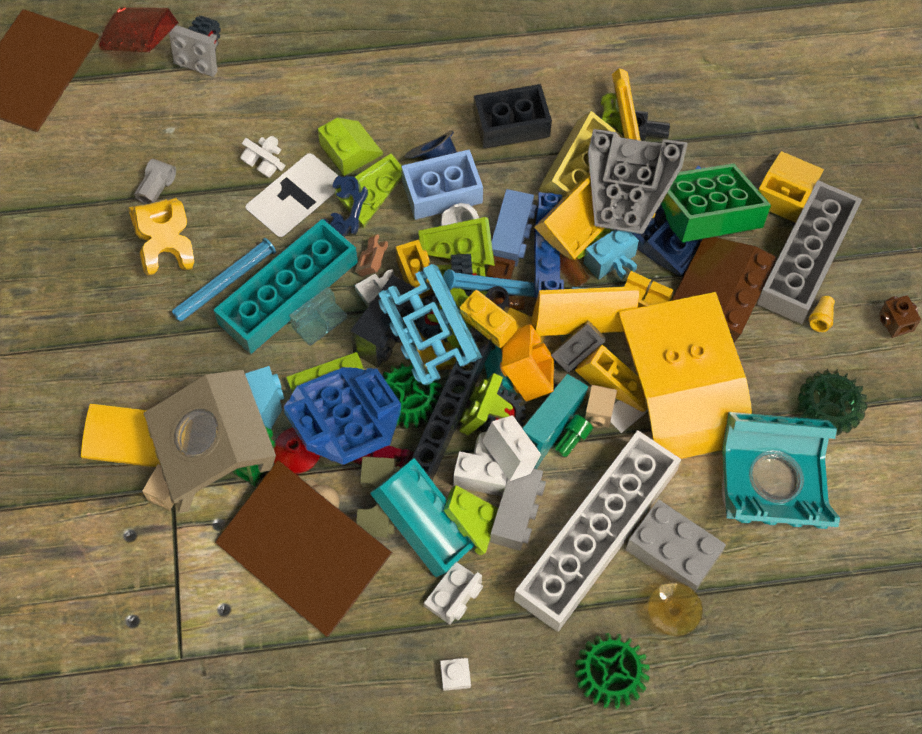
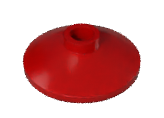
(298, 459)

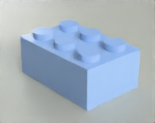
(441, 183)

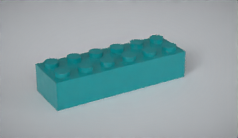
(285, 285)

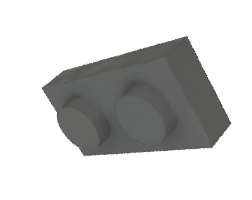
(578, 346)

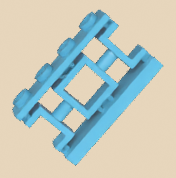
(447, 315)

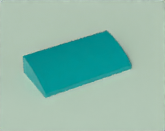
(418, 513)

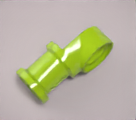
(615, 120)

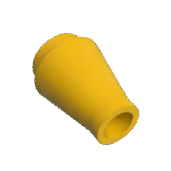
(822, 316)

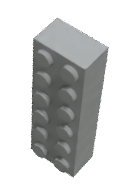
(809, 252)

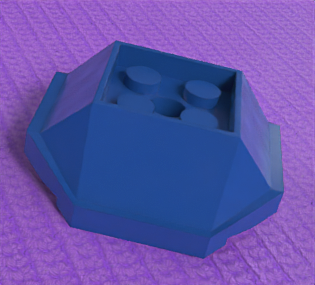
(344, 413)

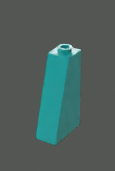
(555, 415)

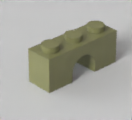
(375, 520)

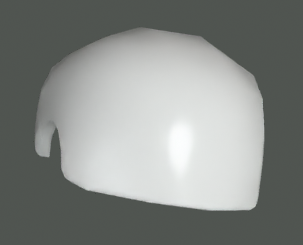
(458, 213)

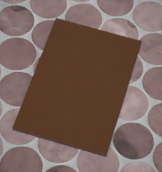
(38, 65)
(303, 548)

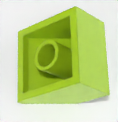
(348, 144)

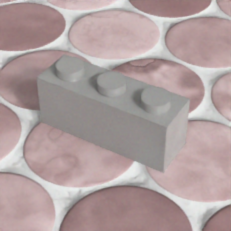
(517, 509)

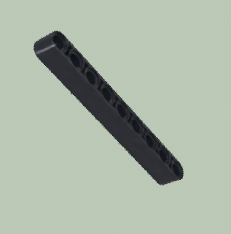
(458, 402)

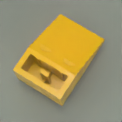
(789, 185)

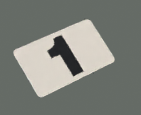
(293, 195)

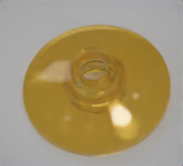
(684, 600)

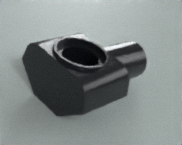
(650, 128)

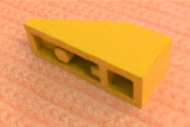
(607, 371)

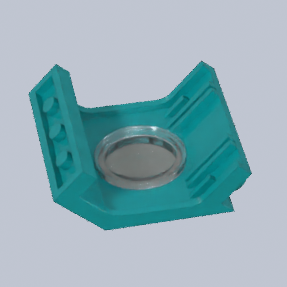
(777, 470)

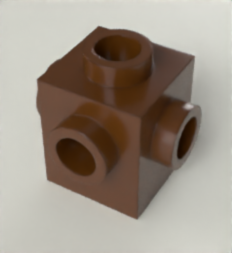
(899, 315)

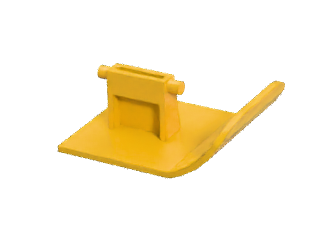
(687, 372)

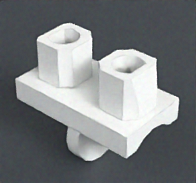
(253, 152)

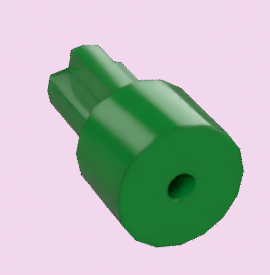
(577, 430)

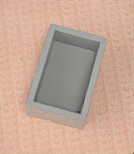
(675, 546)

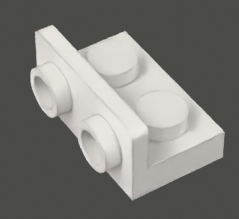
(453, 593)

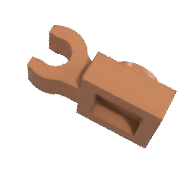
(371, 258)

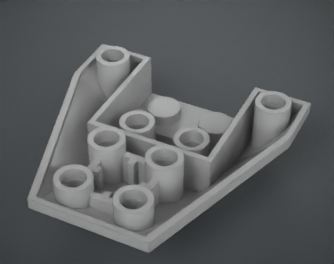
(630, 178)

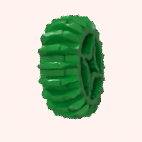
(424, 403)
(622, 651)

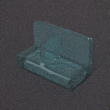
(317, 317)

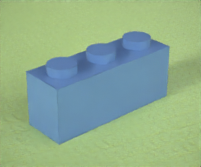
(513, 225)

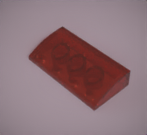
(137, 29)

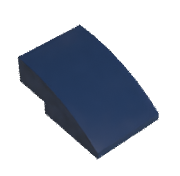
(664, 246)

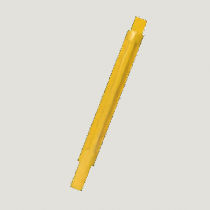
(625, 104)

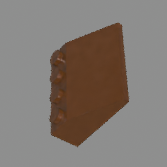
(733, 272)

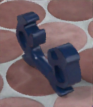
(349, 187)

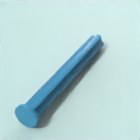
(223, 280)
(482, 283)

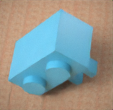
(612, 253)

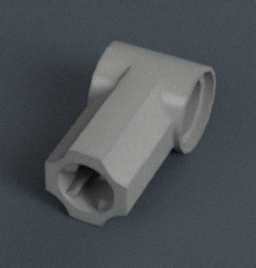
(156, 177)

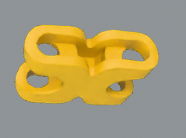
(163, 237)

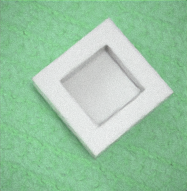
(455, 674)

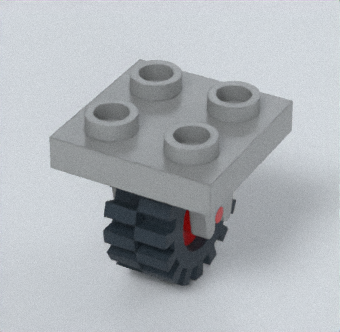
(196, 45)

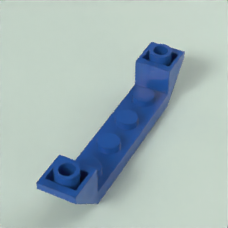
(545, 255)

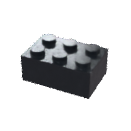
(512, 116)
(372, 332)

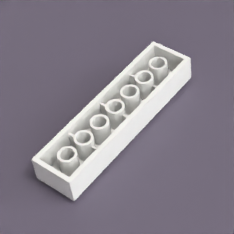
(596, 531)

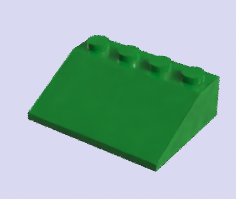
(714, 203)

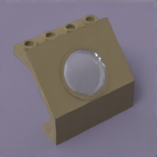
(208, 434)

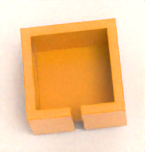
(528, 366)

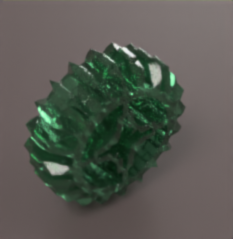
(837, 390)

